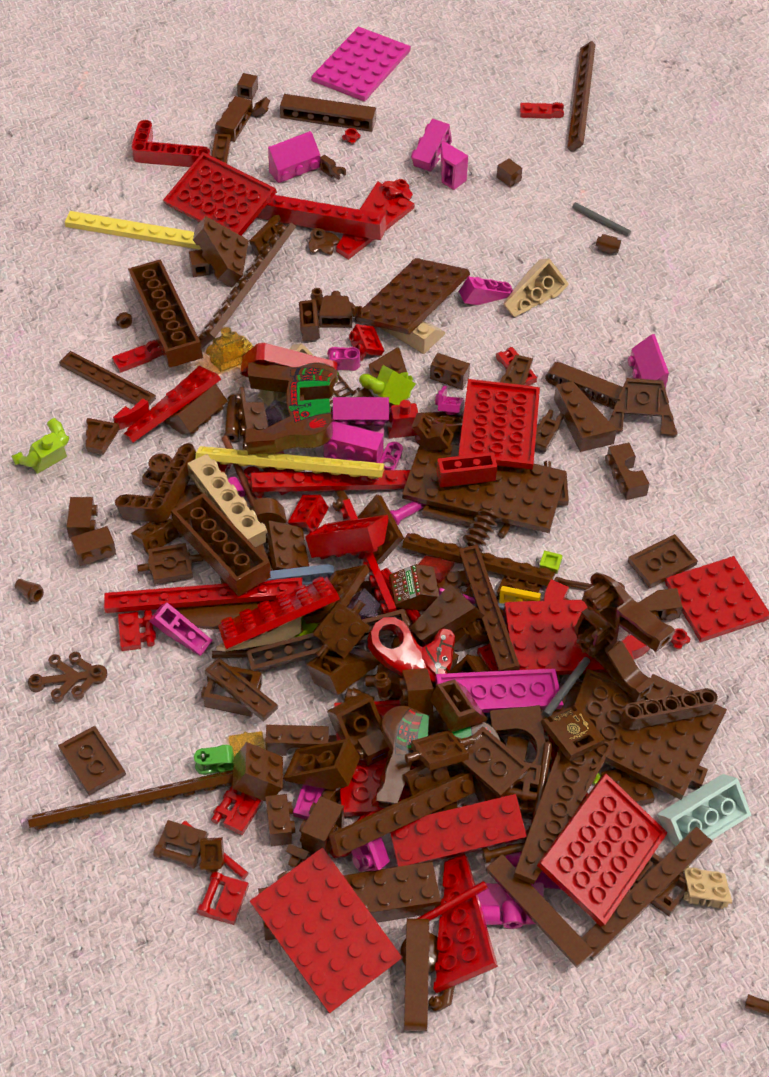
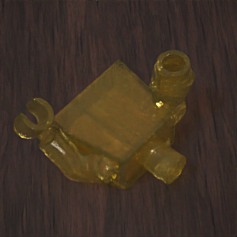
(228, 349)

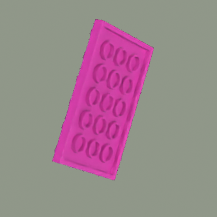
(361, 63)

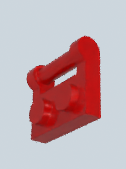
(230, 899)

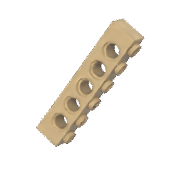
(225, 497)

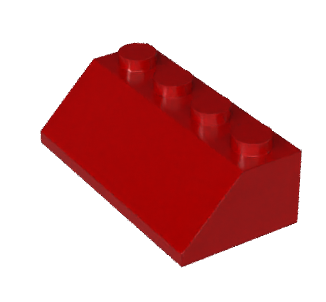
(347, 537)

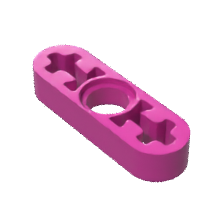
(387, 457)

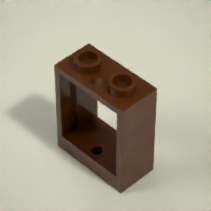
(227, 703)

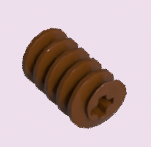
(480, 527)

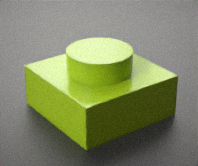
(551, 561)

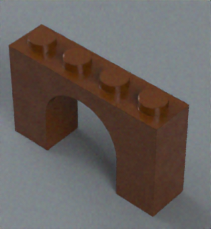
(525, 722)

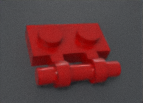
(130, 630)
(240, 815)

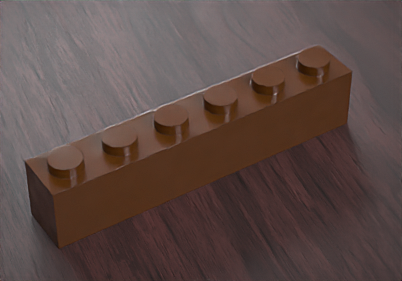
(328, 112)

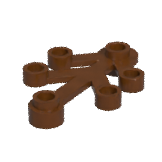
(70, 677)

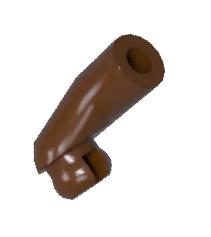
(341, 494)
(442, 1001)

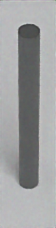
(602, 219)
(566, 687)

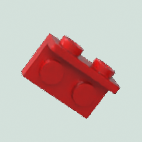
(366, 340)
(309, 512)

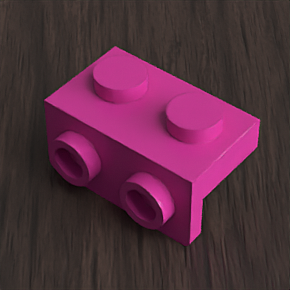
(451, 405)

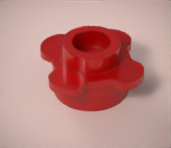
(351, 135)
(682, 635)

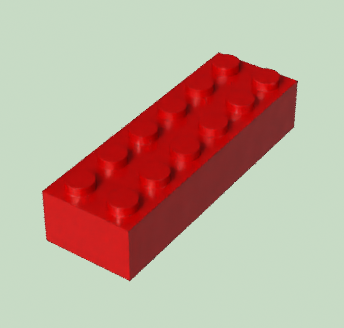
(459, 831)

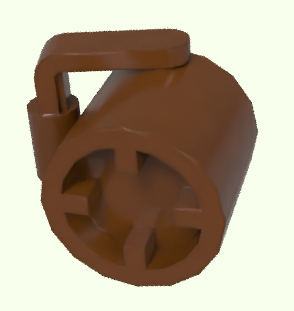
(157, 467)

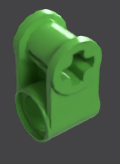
(216, 759)

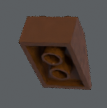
(323, 765)

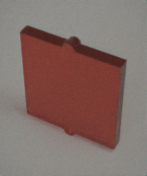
(441, 566)

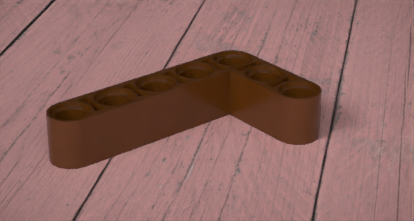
(166, 495)

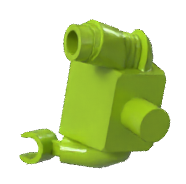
(389, 384)
(46, 450)

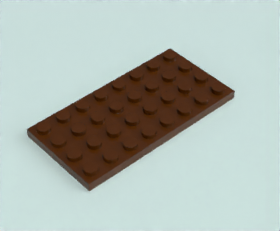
(517, 496)

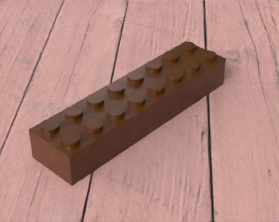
(165, 313)
(392, 892)

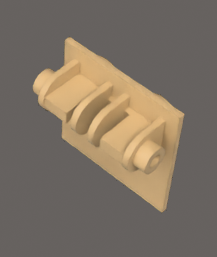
(707, 888)

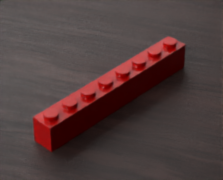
(326, 217)

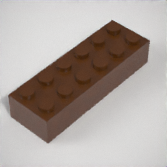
(221, 544)

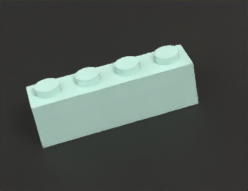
(710, 808)

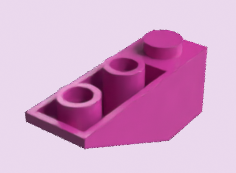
(482, 291)

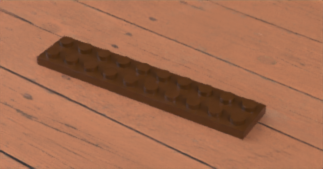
(247, 281)

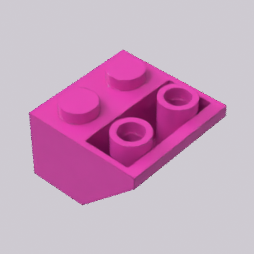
(453, 166)
(370, 856)

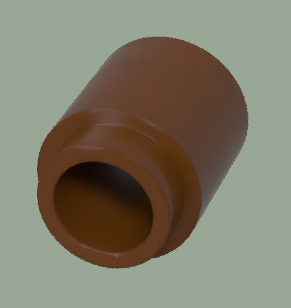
(608, 243)

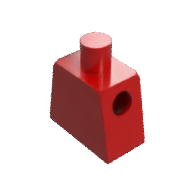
(401, 420)

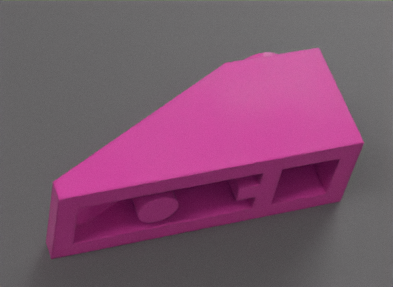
(180, 629)

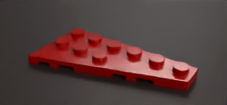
(378, 201)
(175, 399)
(462, 932)

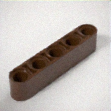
(593, 387)
(668, 708)
(416, 975)

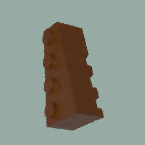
(583, 419)

